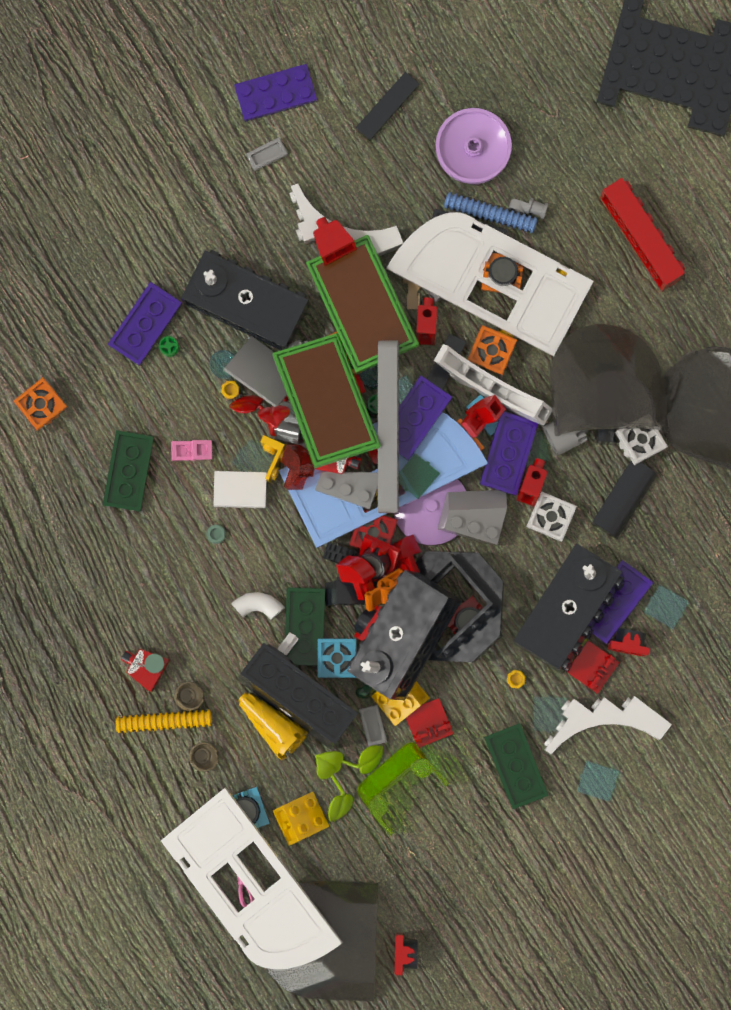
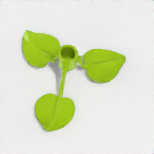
(330, 763)

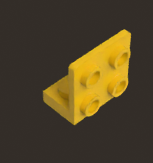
(272, 446)
(397, 709)
(300, 818)

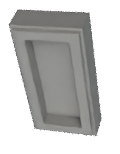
(266, 154)
(373, 725)

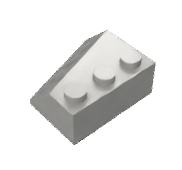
(474, 515)

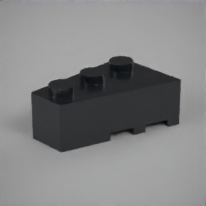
(342, 593)

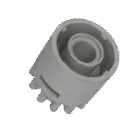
(565, 441)

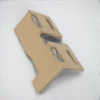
(412, 298)

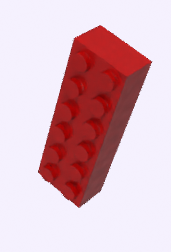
(642, 234)

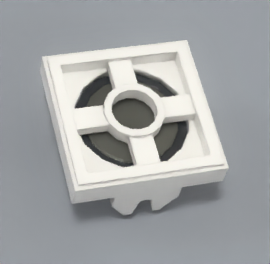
(640, 443)
(551, 517)

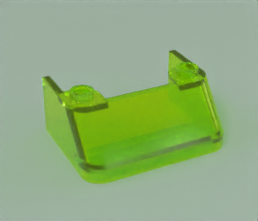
(389, 773)

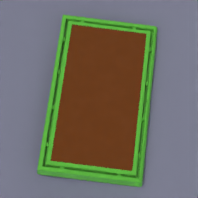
(362, 304)
(326, 400)

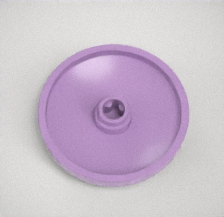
(473, 146)
(423, 515)

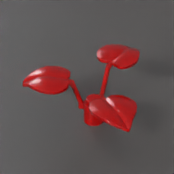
(271, 415)

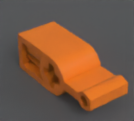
(379, 594)

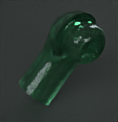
(365, 691)

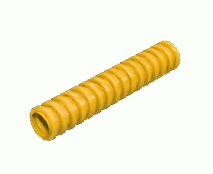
(164, 721)

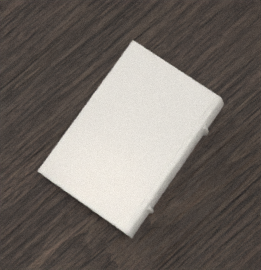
(240, 489)

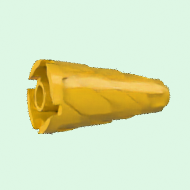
(273, 725)

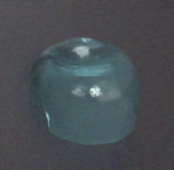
(219, 361)
(370, 378)

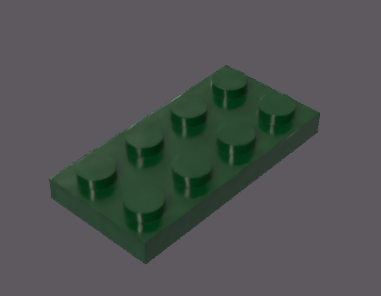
(128, 471)
(306, 621)
(516, 766)

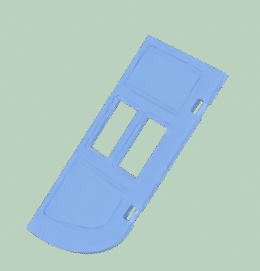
(445, 447)

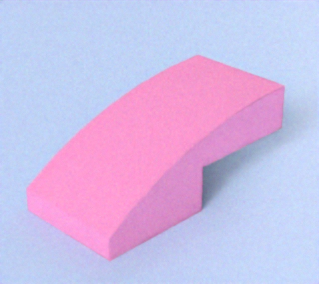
(191, 450)

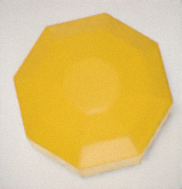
(230, 390)
(516, 679)

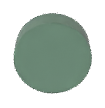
(216, 534)
(154, 663)

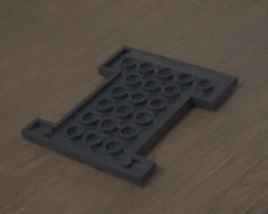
(671, 67)

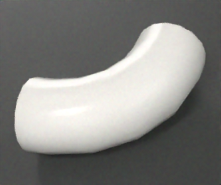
(258, 602)

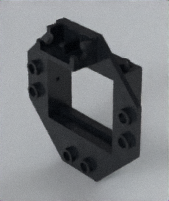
(486, 625)

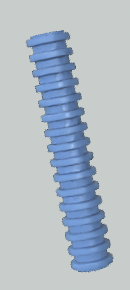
(490, 212)

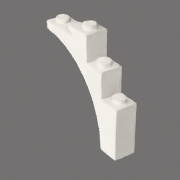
(383, 240)
(488, 385)
(634, 715)

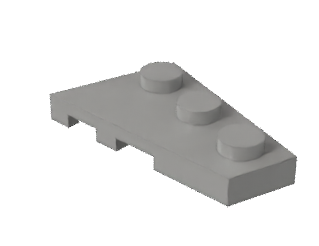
(351, 487)

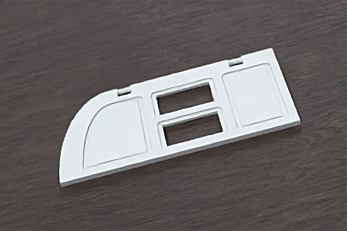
(451, 256)
(282, 921)

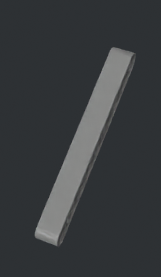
(388, 426)

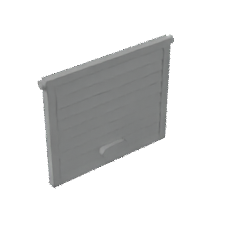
(257, 371)

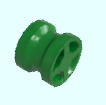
(167, 343)
(373, 402)

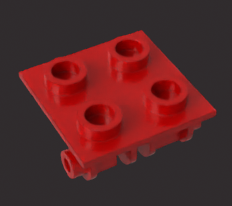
(593, 667)
(429, 723)

